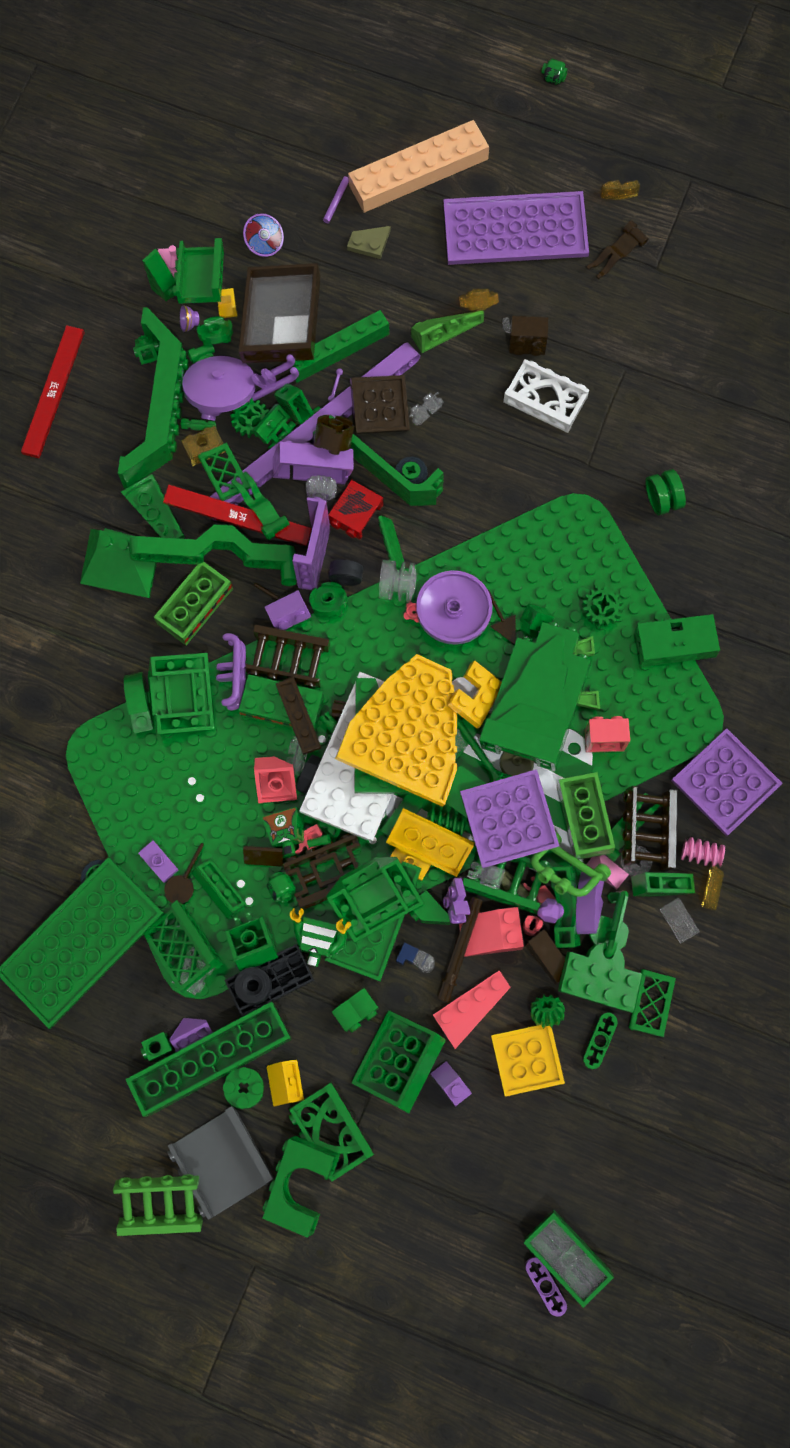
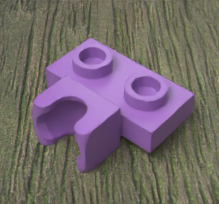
(455, 903)

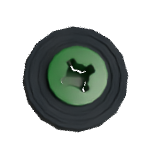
(416, 465)

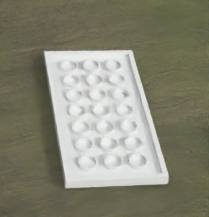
(332, 789)

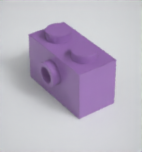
(287, 611)

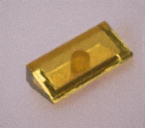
(712, 888)

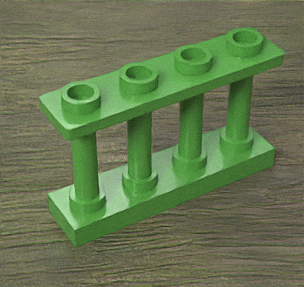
(158, 1224)

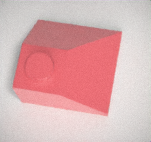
(274, 780)

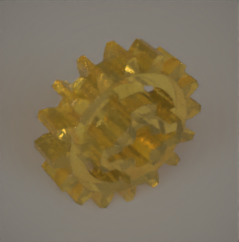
(479, 299)

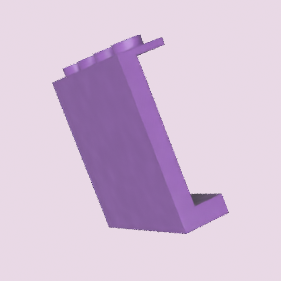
(309, 567)

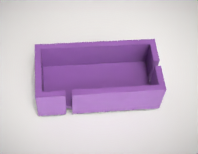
(311, 461)

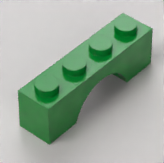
(565, 927)

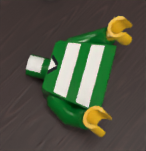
(318, 936)

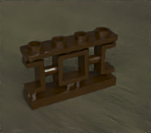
(321, 856)

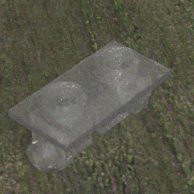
(430, 403)
(298, 759)

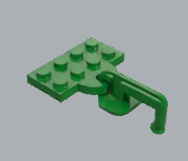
(600, 978)

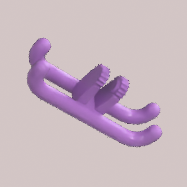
(268, 382)
(238, 675)

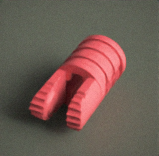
(538, 925)

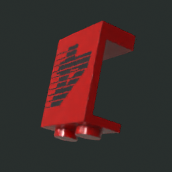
(354, 509)

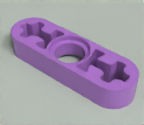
(559, 1298)

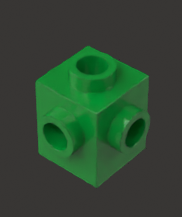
(146, 349)

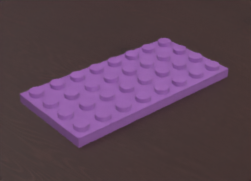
(515, 228)

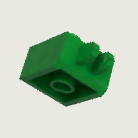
(251, 942)

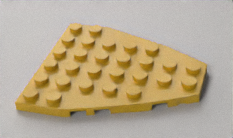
(407, 732)

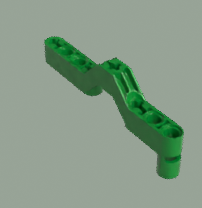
(217, 537)

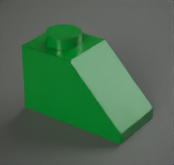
(430, 911)

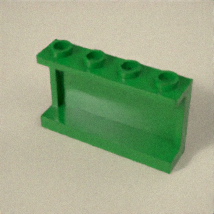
(199, 273)

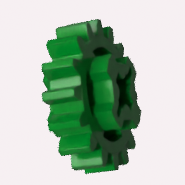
(244, 414)
(592, 604)

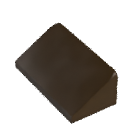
(263, 856)

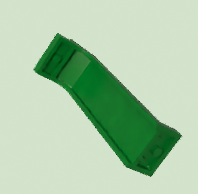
(411, 493)

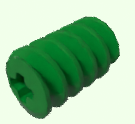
(446, 822)

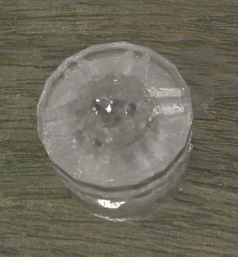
(397, 580)

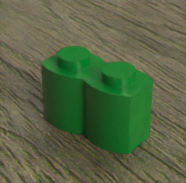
(355, 1011)

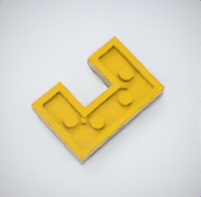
(476, 708)

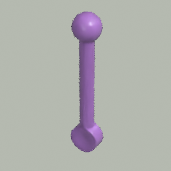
(339, 371)

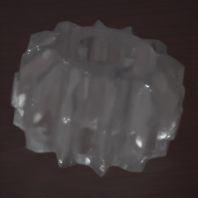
(321, 487)

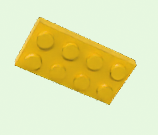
(430, 842)

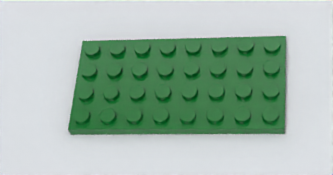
(79, 942)

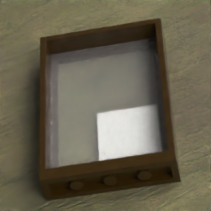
(280, 313)

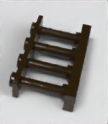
(283, 638)
(668, 824)

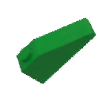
(159, 275)
(662, 884)

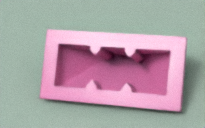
(617, 875)

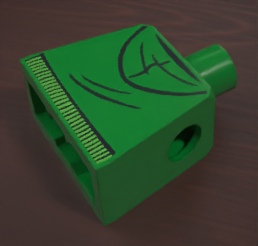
(289, 399)

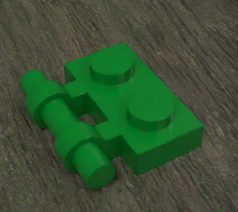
(272, 423)

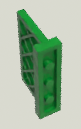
(197, 939)

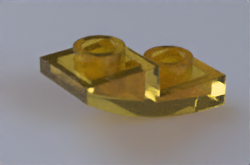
(615, 190)

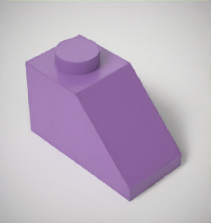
(451, 1083)

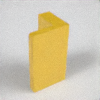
(285, 1082)

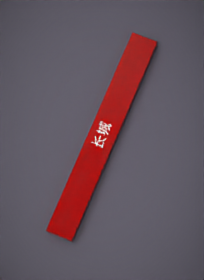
(52, 392)
(230, 514)

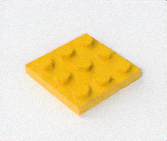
(527, 1060)

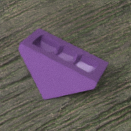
(189, 1032)

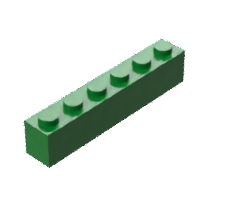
(344, 344)

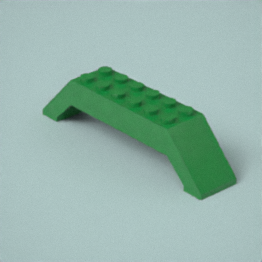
(164, 406)

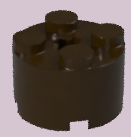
(333, 434)

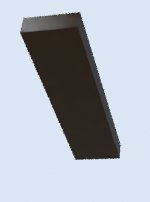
(298, 716)

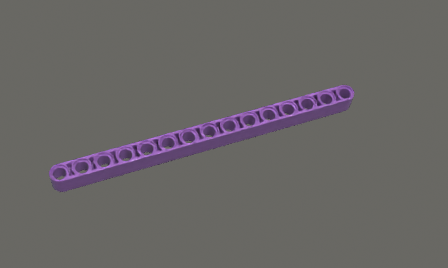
(262, 468)

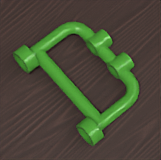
(563, 885)

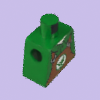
(285, 829)

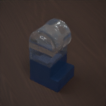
(416, 957)

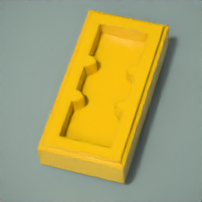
(405, 857)

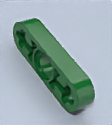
(588, 1052)

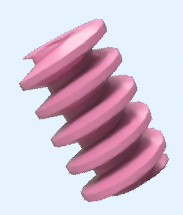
(704, 852)

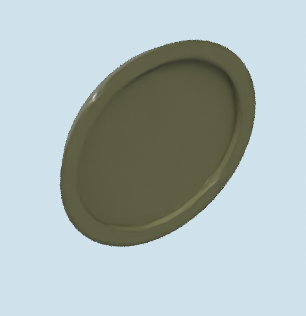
(515, 765)

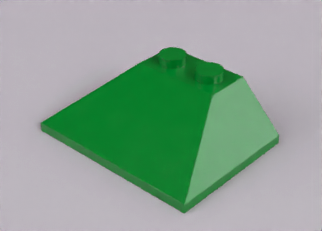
(110, 566)
(180, 693)
(373, 896)

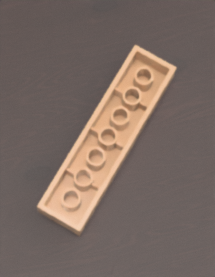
(418, 166)

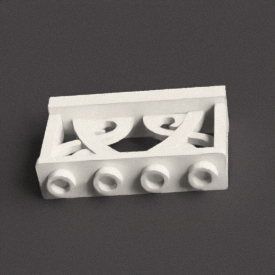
(548, 379)

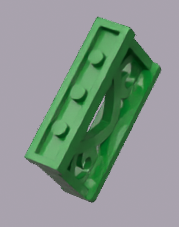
(333, 1102)

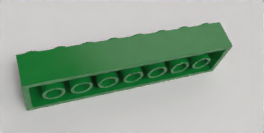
(208, 1059)

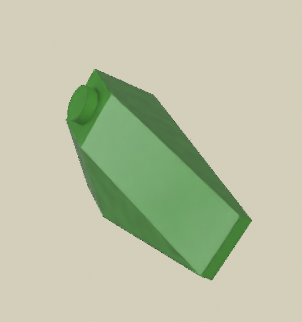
(438, 330)

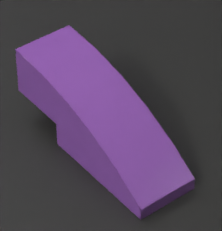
(588, 907)

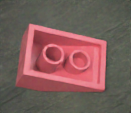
(495, 932)

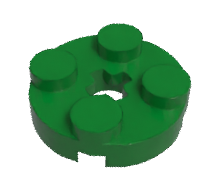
(215, 331)
(330, 608)
(243, 1100)

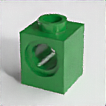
(166, 1047)

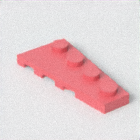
(469, 1009)

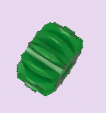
(547, 1011)

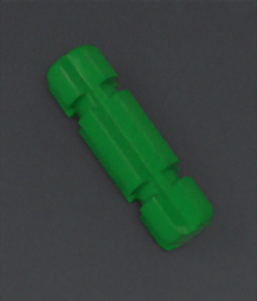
(196, 424)

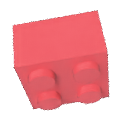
(607, 734)

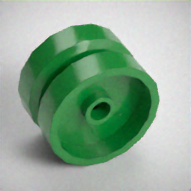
(665, 492)

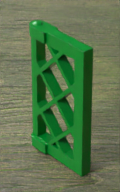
(214, 453)
(664, 1015)

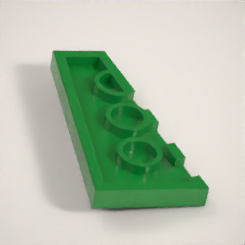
(148, 501)

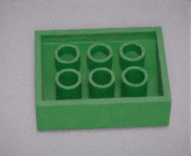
(398, 1061)

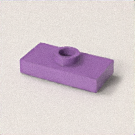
(158, 861)

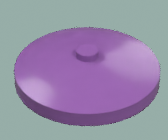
(218, 384)
(454, 607)

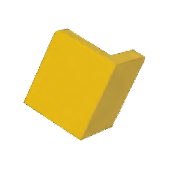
(227, 306)

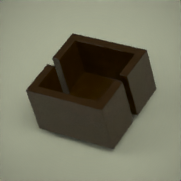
(528, 335)

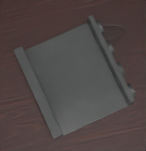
(224, 1161)

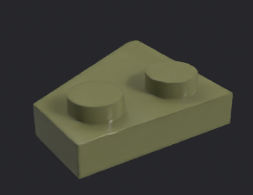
(369, 241)

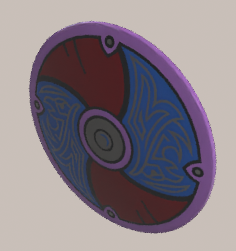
(263, 235)

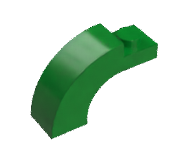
(137, 702)

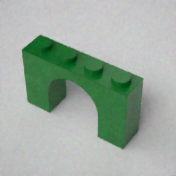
(280, 1206)

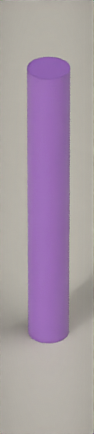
(336, 199)

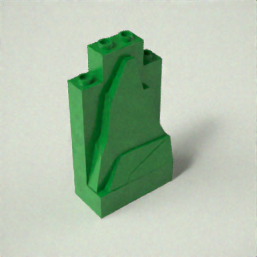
(538, 697)

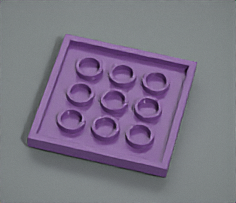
(726, 782)
(509, 818)

